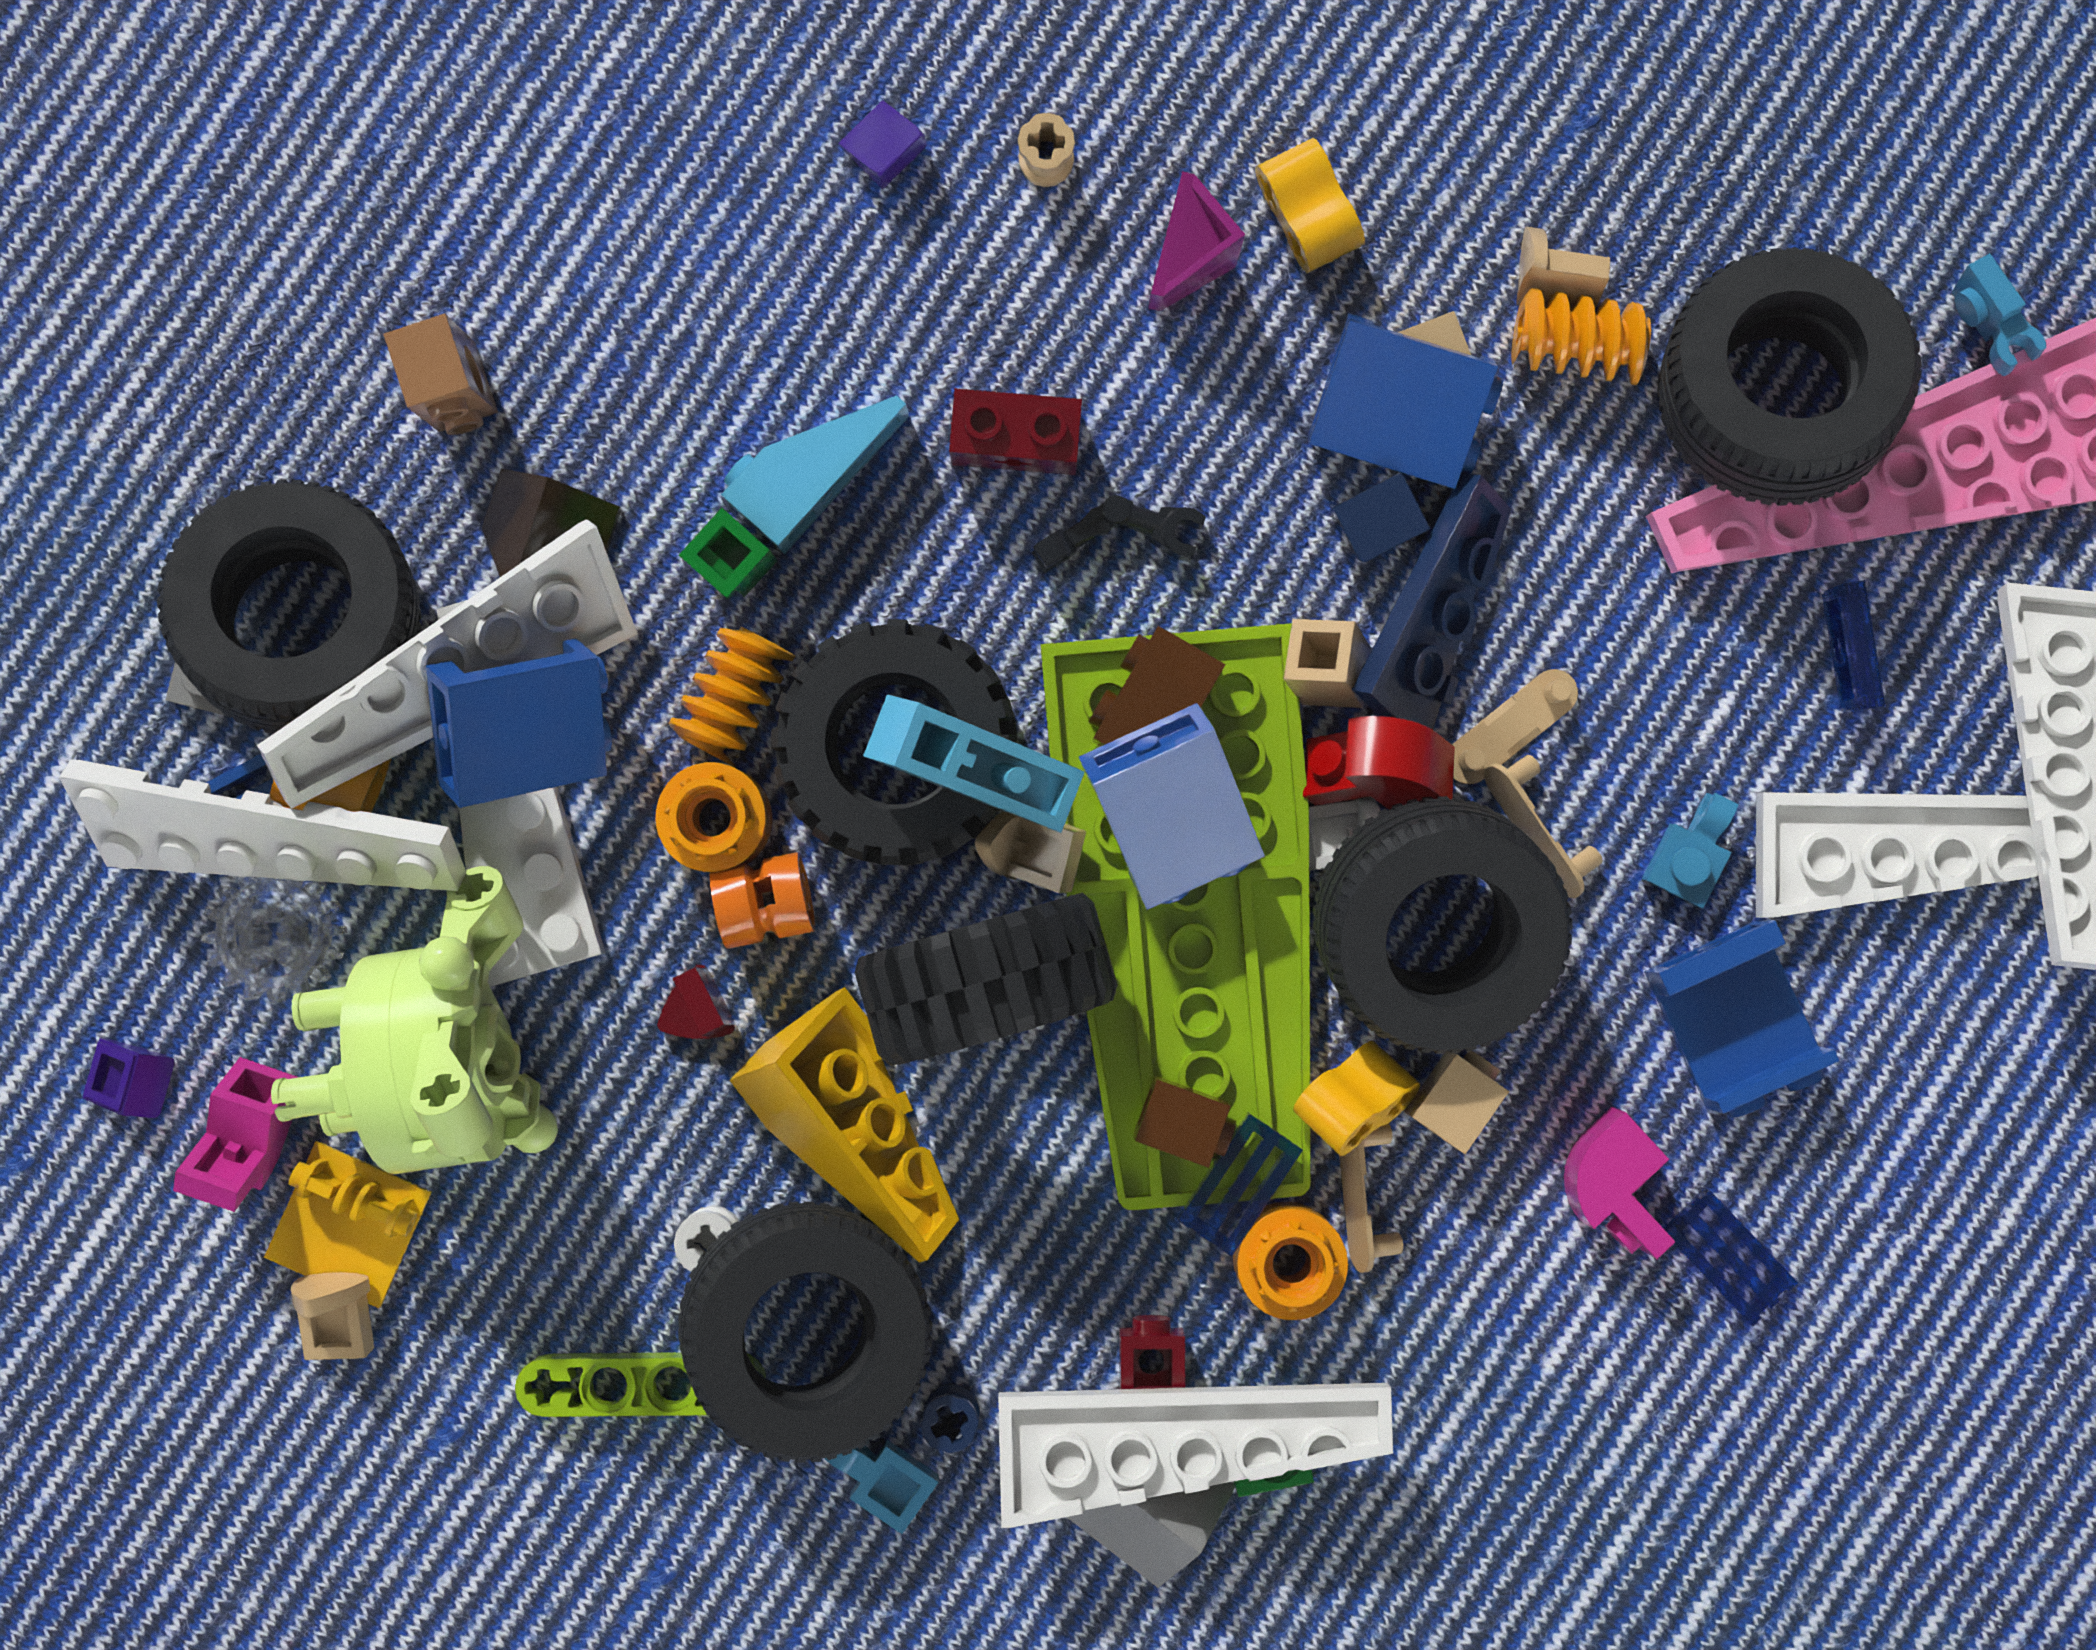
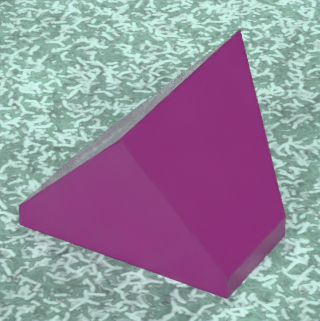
(1198, 244)

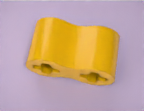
(1310, 205)
(1356, 1097)

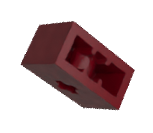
(1015, 431)

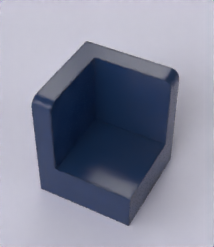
(1380, 517)

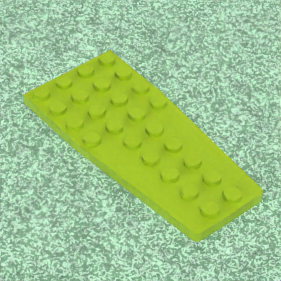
(1223, 976)

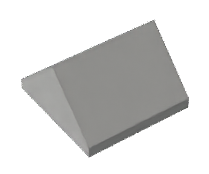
(1158, 1534)

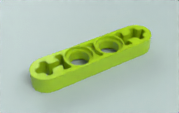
(640, 1374)

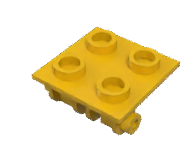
(347, 1219)

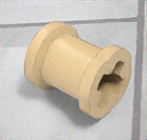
(1041, 129)

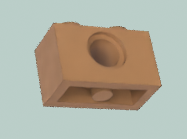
(441, 374)

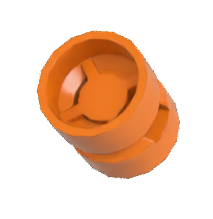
(741, 907)

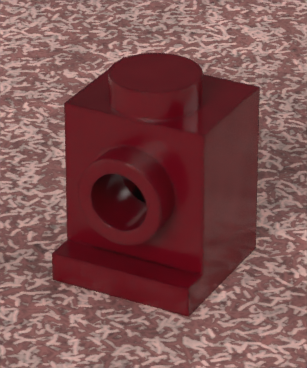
(1156, 1334)

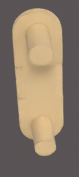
(1513, 724)
(1506, 788)
(1361, 1242)

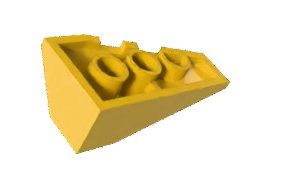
(839, 1112)

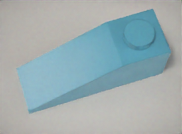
(802, 475)
(973, 762)

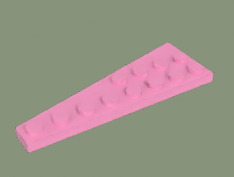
(1962, 457)

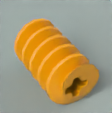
(1582, 334)
(730, 692)

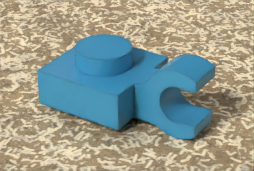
(1994, 307)
(1689, 860)
(889, 1483)

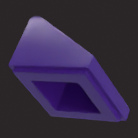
(883, 143)
(128, 1079)

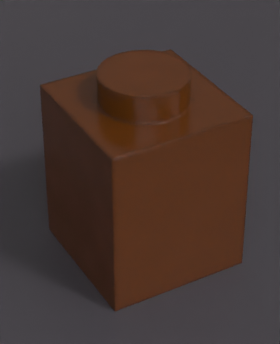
(1184, 1122)

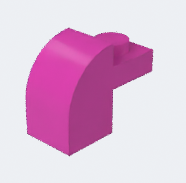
(239, 1140)
(1604, 1173)

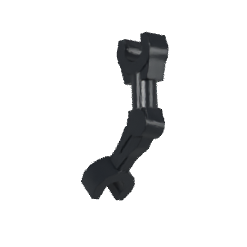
(1120, 514)

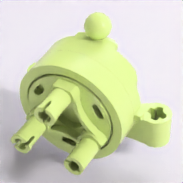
(426, 1047)

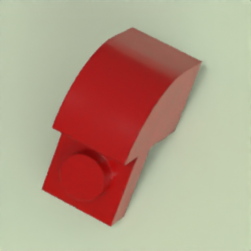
(1379, 759)

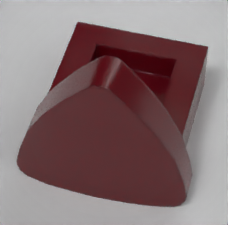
(696, 1007)

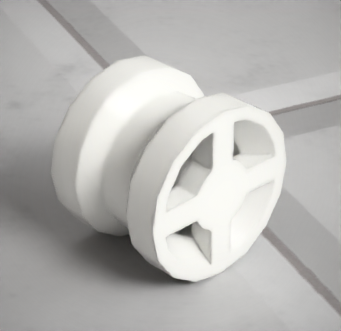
(694, 1231)

